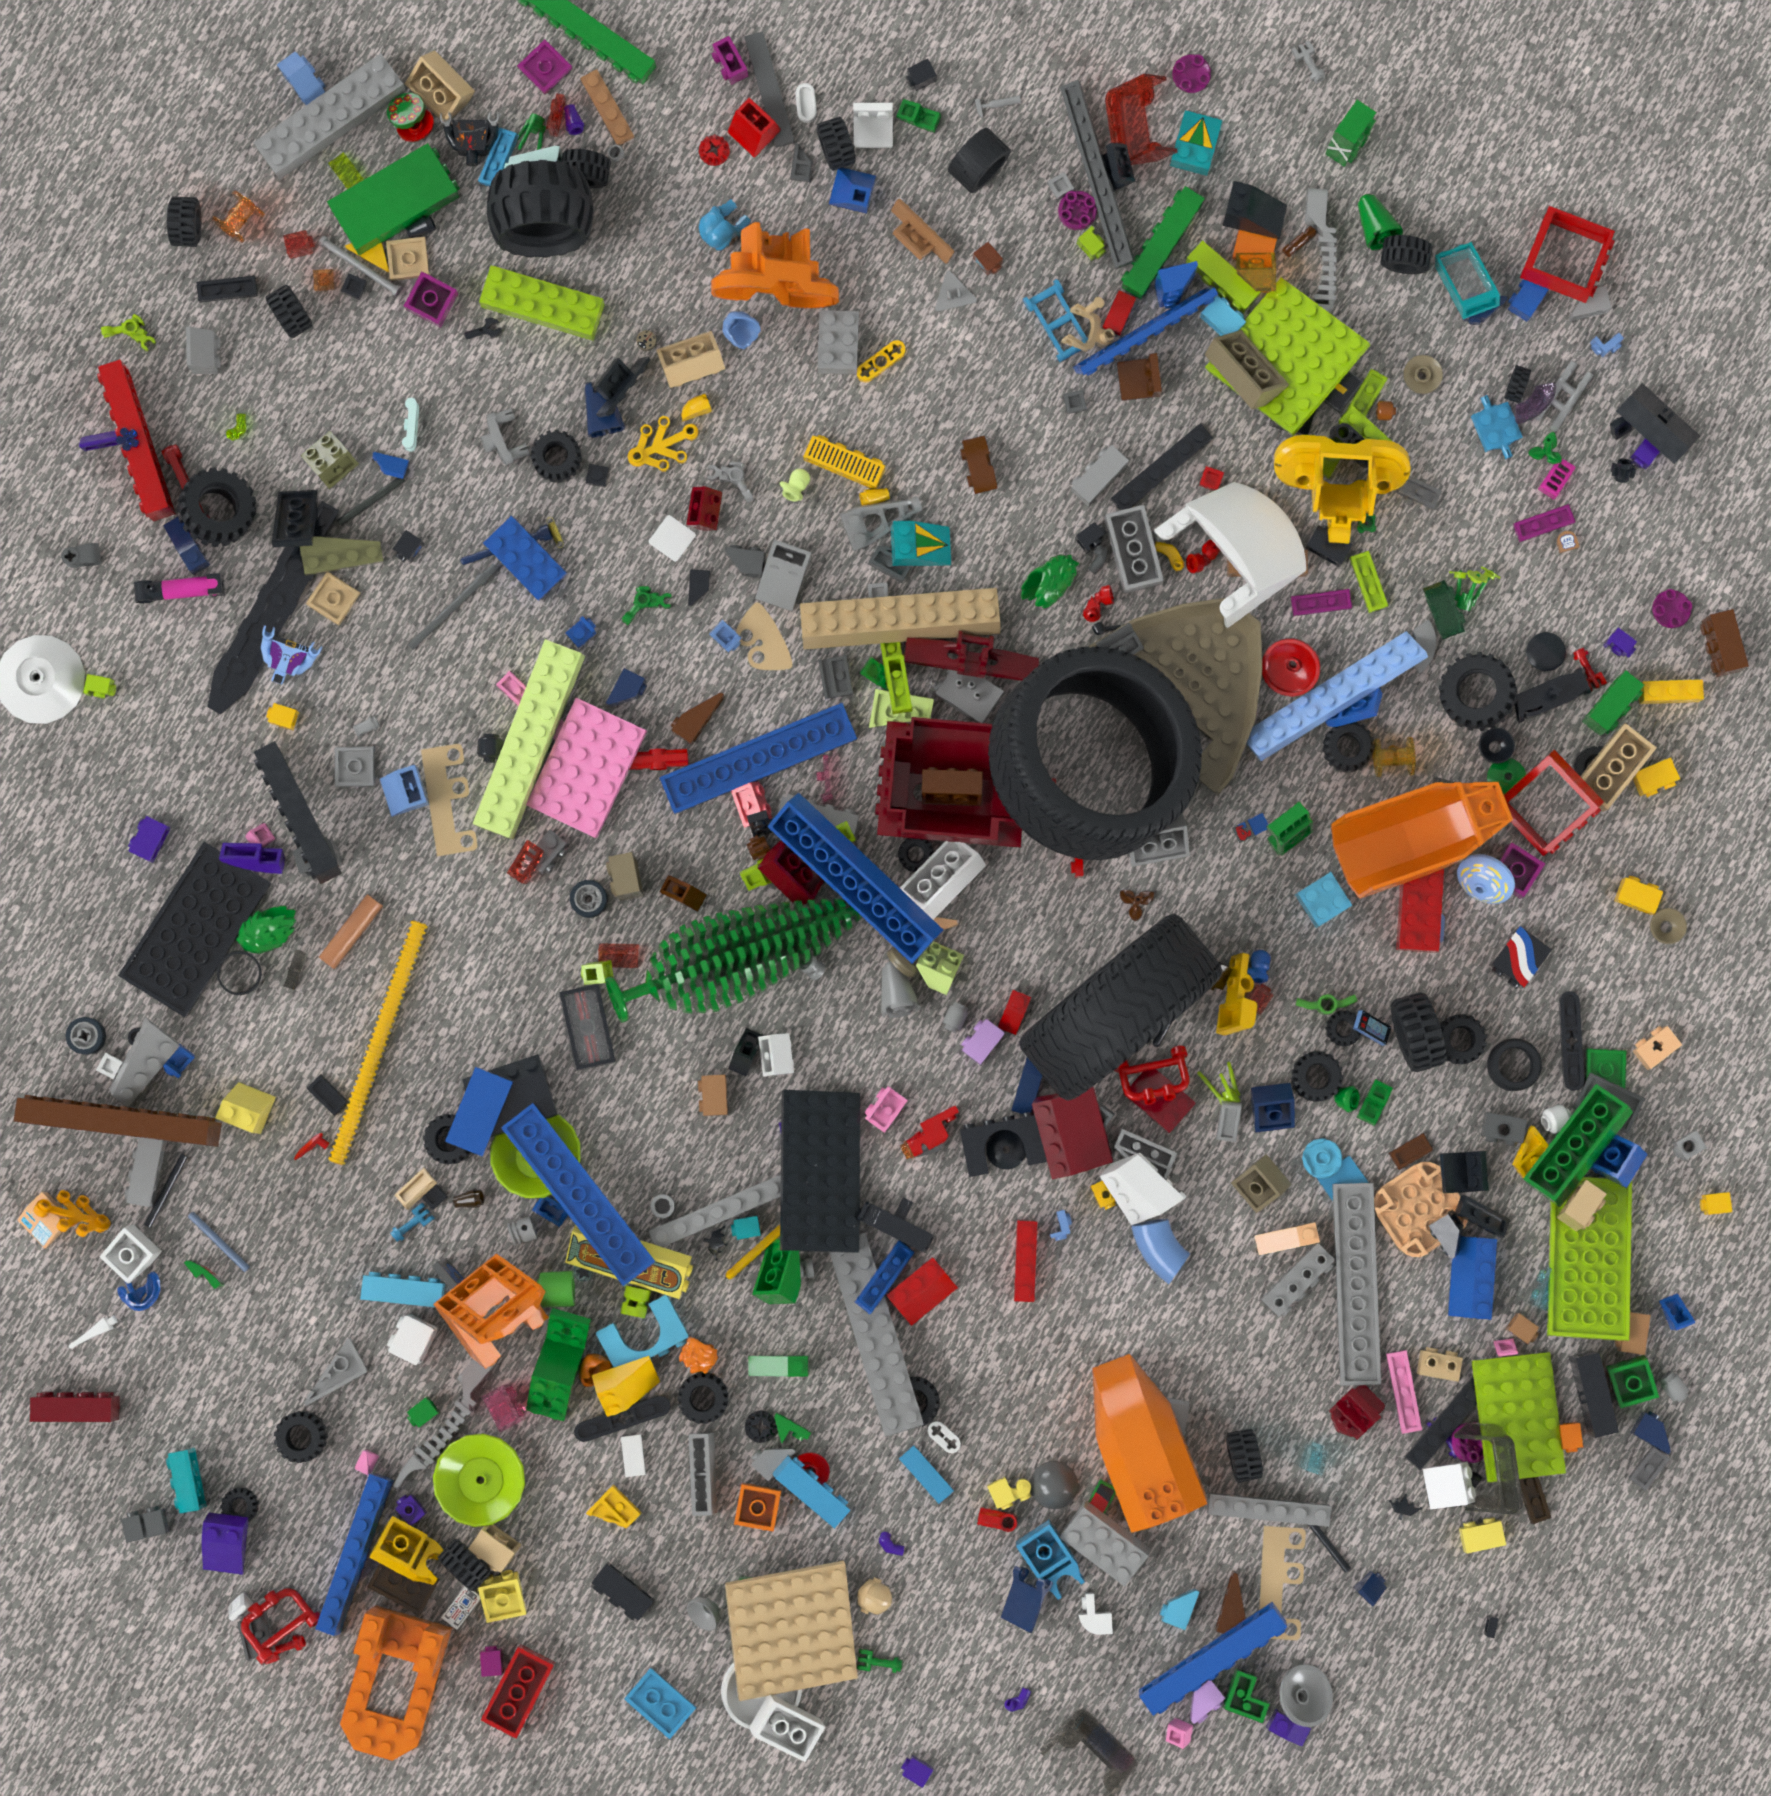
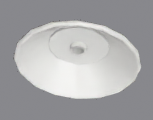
(59, 682)

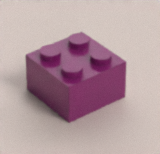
(431, 299)
(1522, 866)

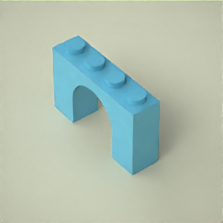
(671, 1333)

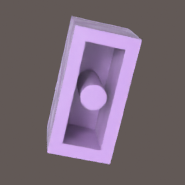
(982, 1041)

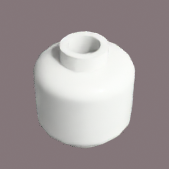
(1555, 1118)

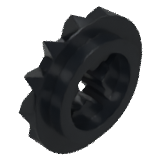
(768, 1420)

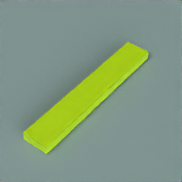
(1362, 402)

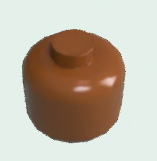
(1385, 410)

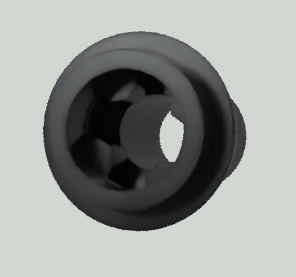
(421, 227)

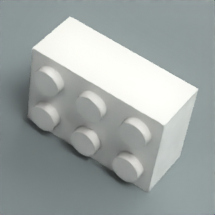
(787, 1727)

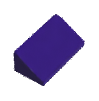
(98, 441)

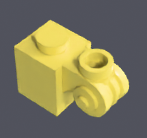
(1004, 1495)

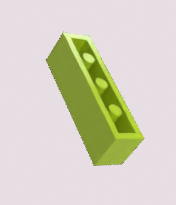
(1223, 277)

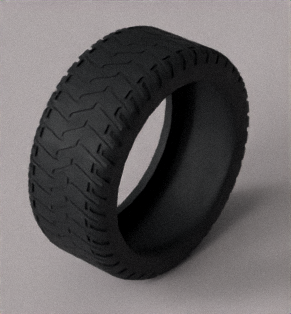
(1151, 706)
(1121, 1007)

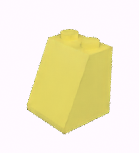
(246, 1108)

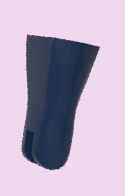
(597, 425)

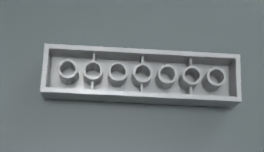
(330, 116)

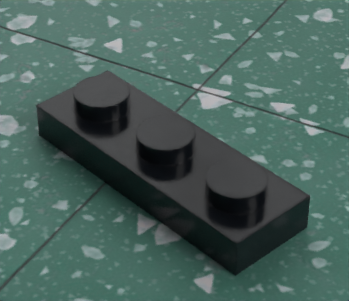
(227, 289)
(1482, 1216)

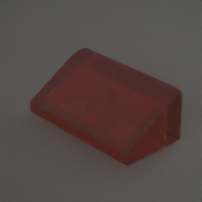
(620, 954)

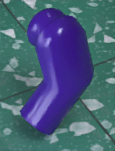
(1019, 1702)

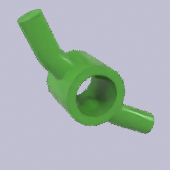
(1335, 1003)

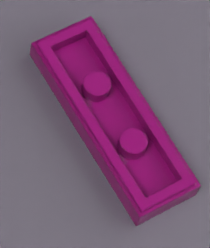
(1544, 523)
(1321, 602)

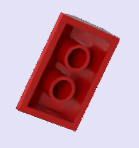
(921, 1291)

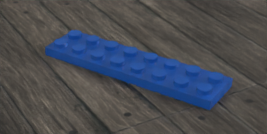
(1152, 327)

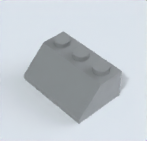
(1167, 845)

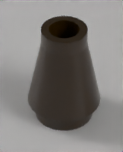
(469, 1199)

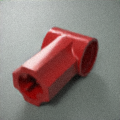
(994, 1519)

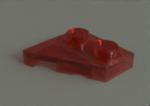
(556, 114)

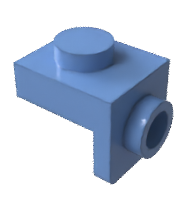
(1603, 349)
(725, 636)
(1064, 1222)

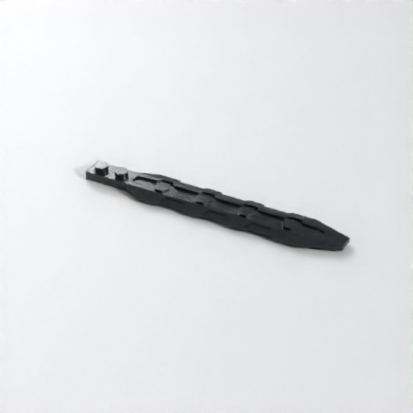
(272, 608)

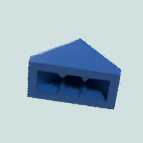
(550, 1210)
(1676, 1312)

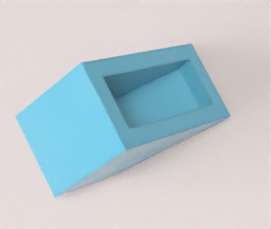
(1179, 1609)

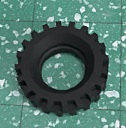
(1478, 717)

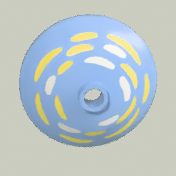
(1485, 879)

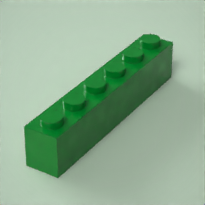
(1162, 243)

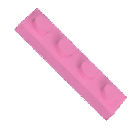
(1404, 1391)

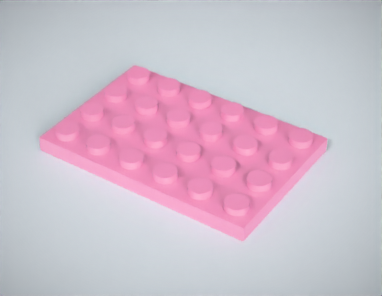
(586, 768)

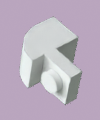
(1092, 1621)

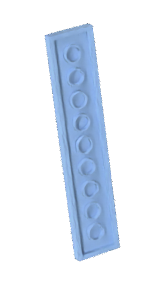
(1335, 695)

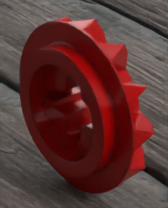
(711, 158)

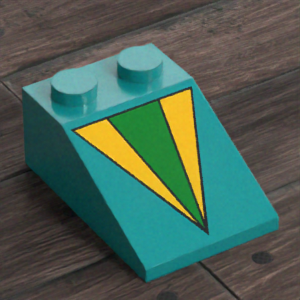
(1196, 143)
(920, 544)

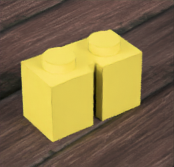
(1482, 1536)

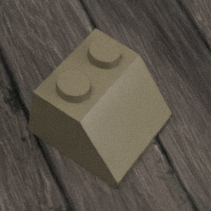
(1261, 1183)

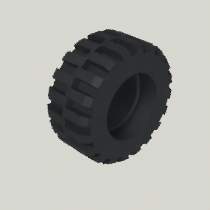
(226, 485)
(1418, 1032)

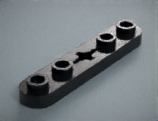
(1571, 1061)
(641, 1412)

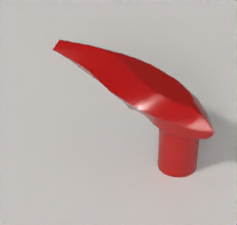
(317, 1139)

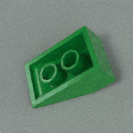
(778, 1276)

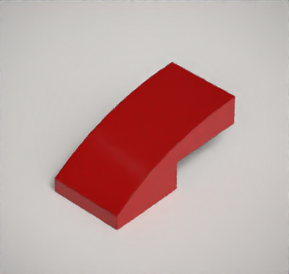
(1119, 312)

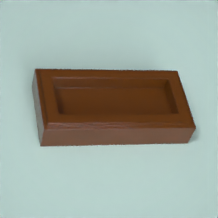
(1410, 1151)

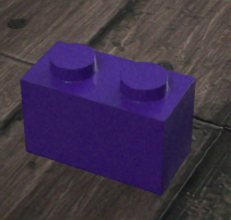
(148, 839)

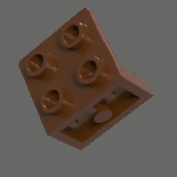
(1139, 378)

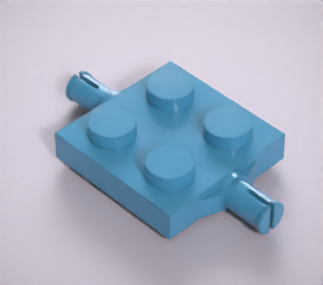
(1496, 427)

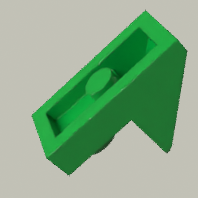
(785, 1425)

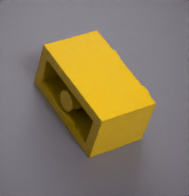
(1656, 776)
(1638, 895)

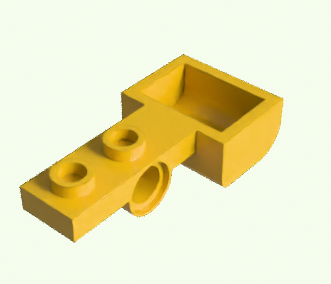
(1237, 1012)

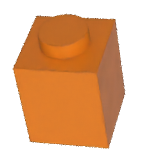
(1570, 1436)

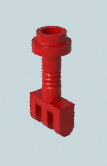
(1592, 677)
(297, 1642)

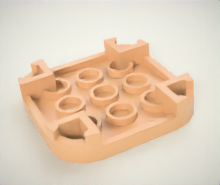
(1411, 1204)

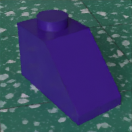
(1285, 1728)

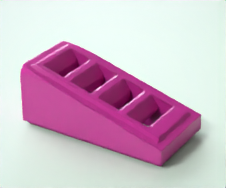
(1547, 490)

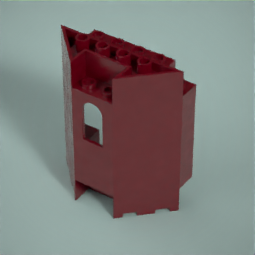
(940, 745)

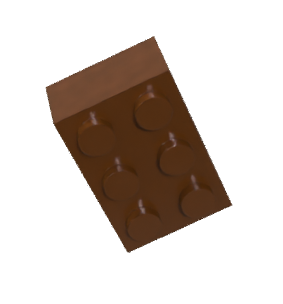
(1724, 643)
(952, 787)

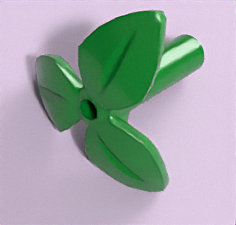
(1549, 443)

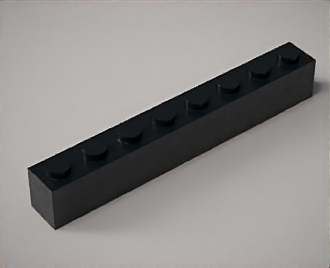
(297, 812)

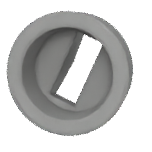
(613, 151)

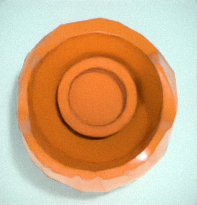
(591, 1365)

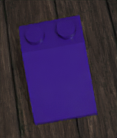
(224, 1543)

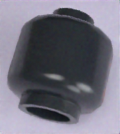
(489, 747)

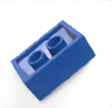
(1173, 283)

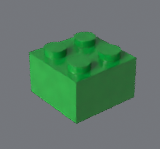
(1632, 1381)

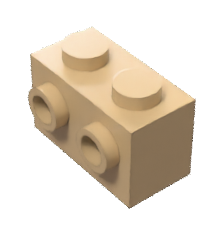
(1439, 1365)

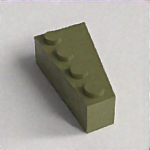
(339, 554)

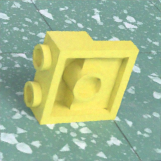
(502, 1596)

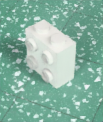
(1449, 1485)

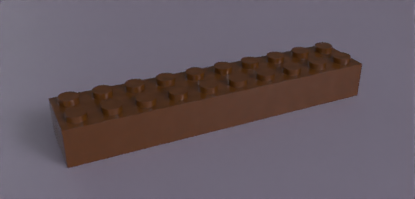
(118, 1120)

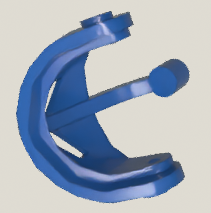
(151, 1288)

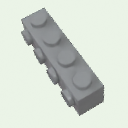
(1297, 1280)

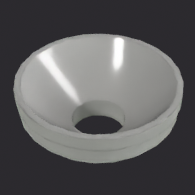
(704, 1613)

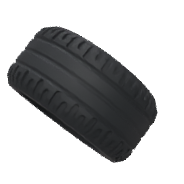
(1535, 1064)

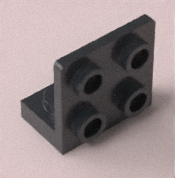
(1118, 165)
(1464, 1172)

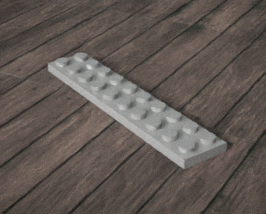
(1356, 1284)
(877, 1344)

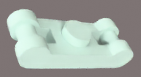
(411, 425)

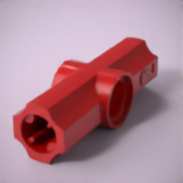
(660, 759)

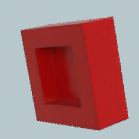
(1211, 478)

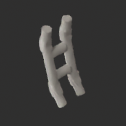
(1575, 394)

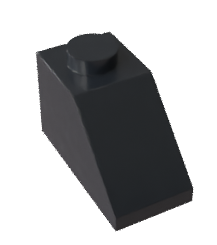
(745, 1052)

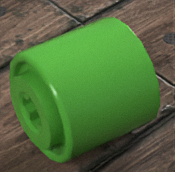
(558, 1289)

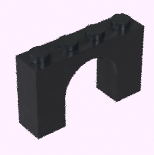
(975, 1140)

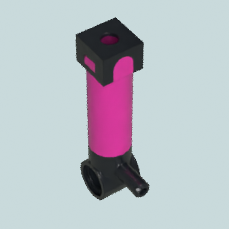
(151, 591)

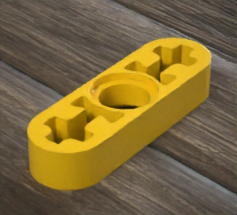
(866, 365)

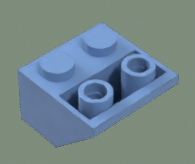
(404, 790)

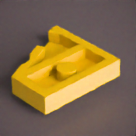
(1529, 1151)
(615, 1508)

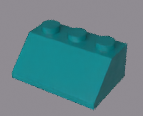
(186, 1480)

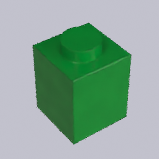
(422, 1412)

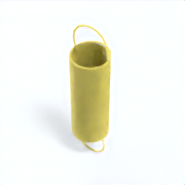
(554, 531)

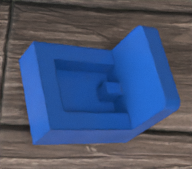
(178, 1061)

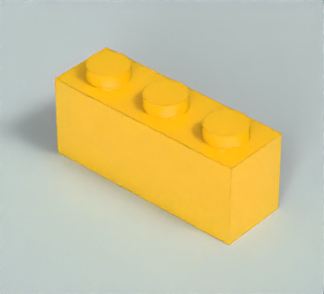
(1672, 691)

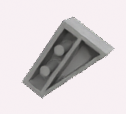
(1131, 1144)

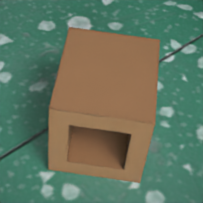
(1522, 1328)

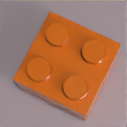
(757, 1507)

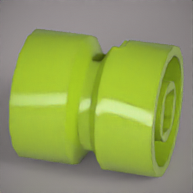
(635, 1294)

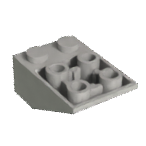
(783, 575)

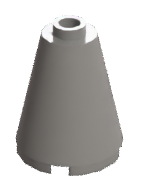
(897, 993)

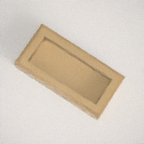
(415, 1188)

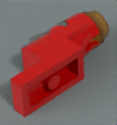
(931, 1137)

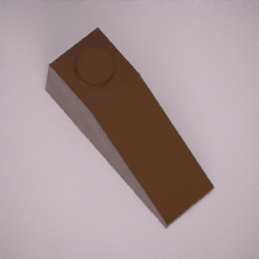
(694, 720)
(1232, 1607)

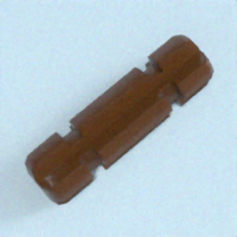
(1299, 241)

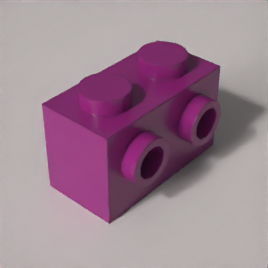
(729, 59)

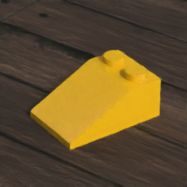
(625, 1384)

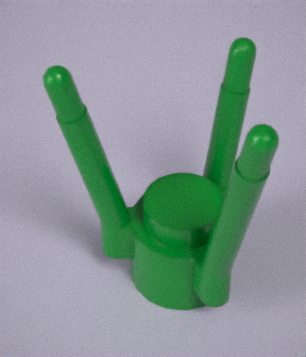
(533, 125)

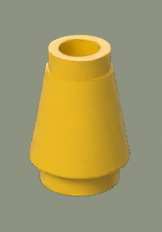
(874, 496)

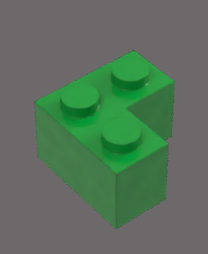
(1240, 1699)

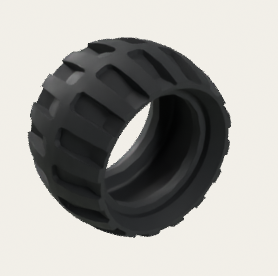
(540, 208)

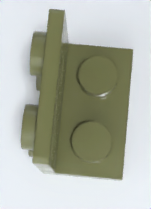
(329, 459)

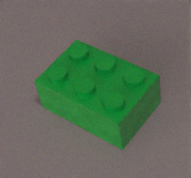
(1614, 703)

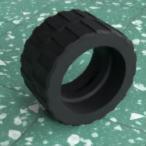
(979, 160)

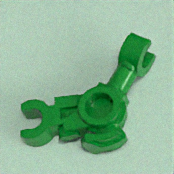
(645, 600)

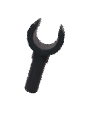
(1099, 628)

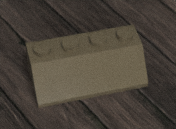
(1246, 369)

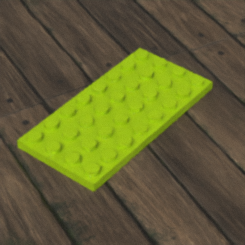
(1592, 1269)

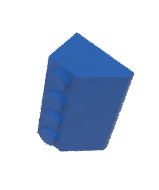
(1473, 1279)

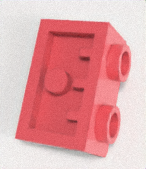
(750, 800)

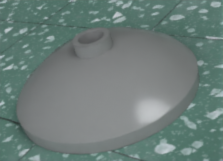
(1314, 1695)

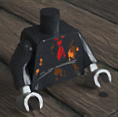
(471, 137)

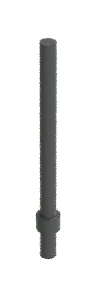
(481, 579)

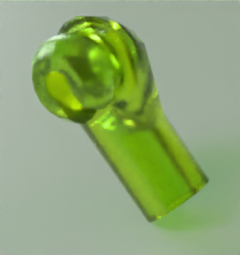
(238, 430)

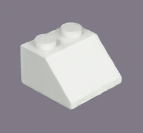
(130, 1253)

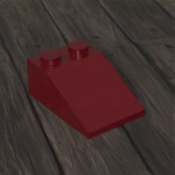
(1164, 1113)

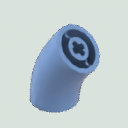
(1160, 1248)

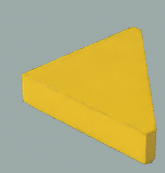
(374, 255)

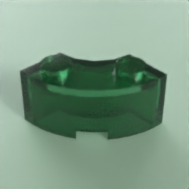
(1444, 609)

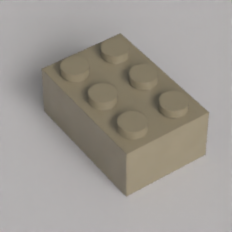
(625, 876)

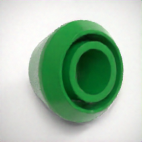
(1347, 1098)

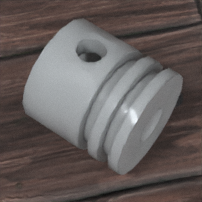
(663, 1206)
(519, 1233)

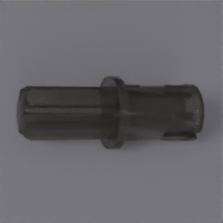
(295, 969)

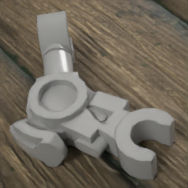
(734, 475)

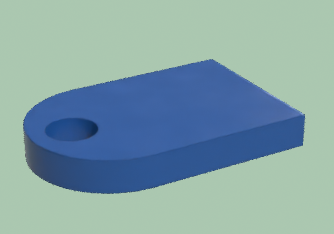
(1360, 710)

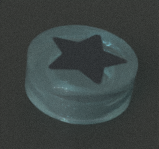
(582, 1274)

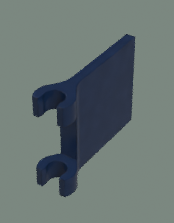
(1024, 1600)

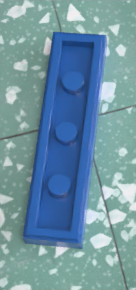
(884, 1277)

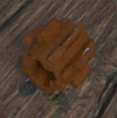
(758, 847)

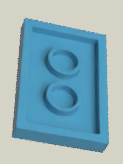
(660, 1703)

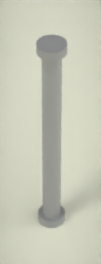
(395, 289)

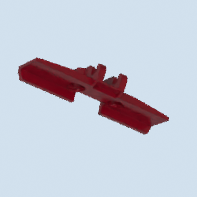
(935, 654)

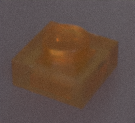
(323, 280)

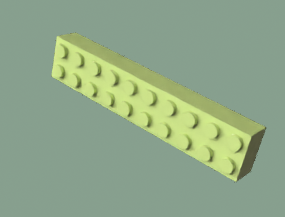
(529, 739)

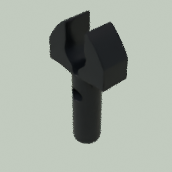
(484, 330)

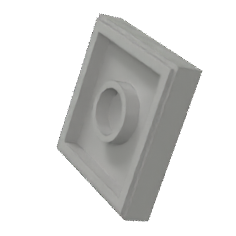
(354, 766)

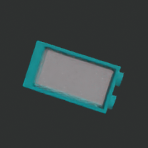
(1467, 280)

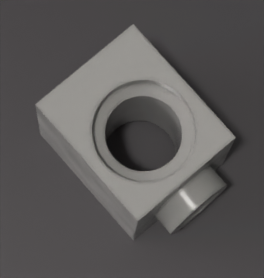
(1697, 1145)

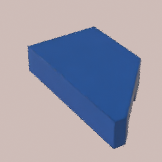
(391, 465)

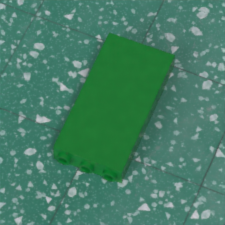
(394, 198)

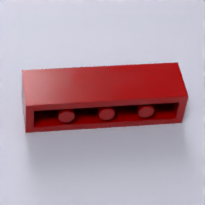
(1025, 1261)

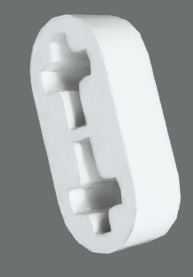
(940, 1440)

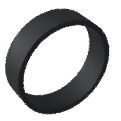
(245, 992)

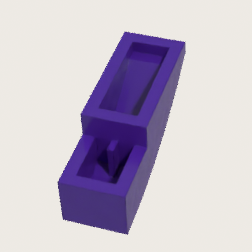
(253, 857)

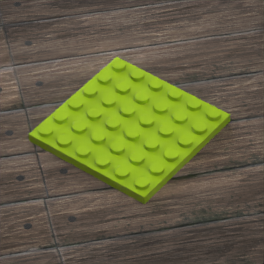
(1305, 347)

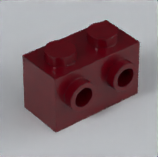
(705, 506)

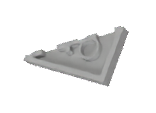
(343, 1369)

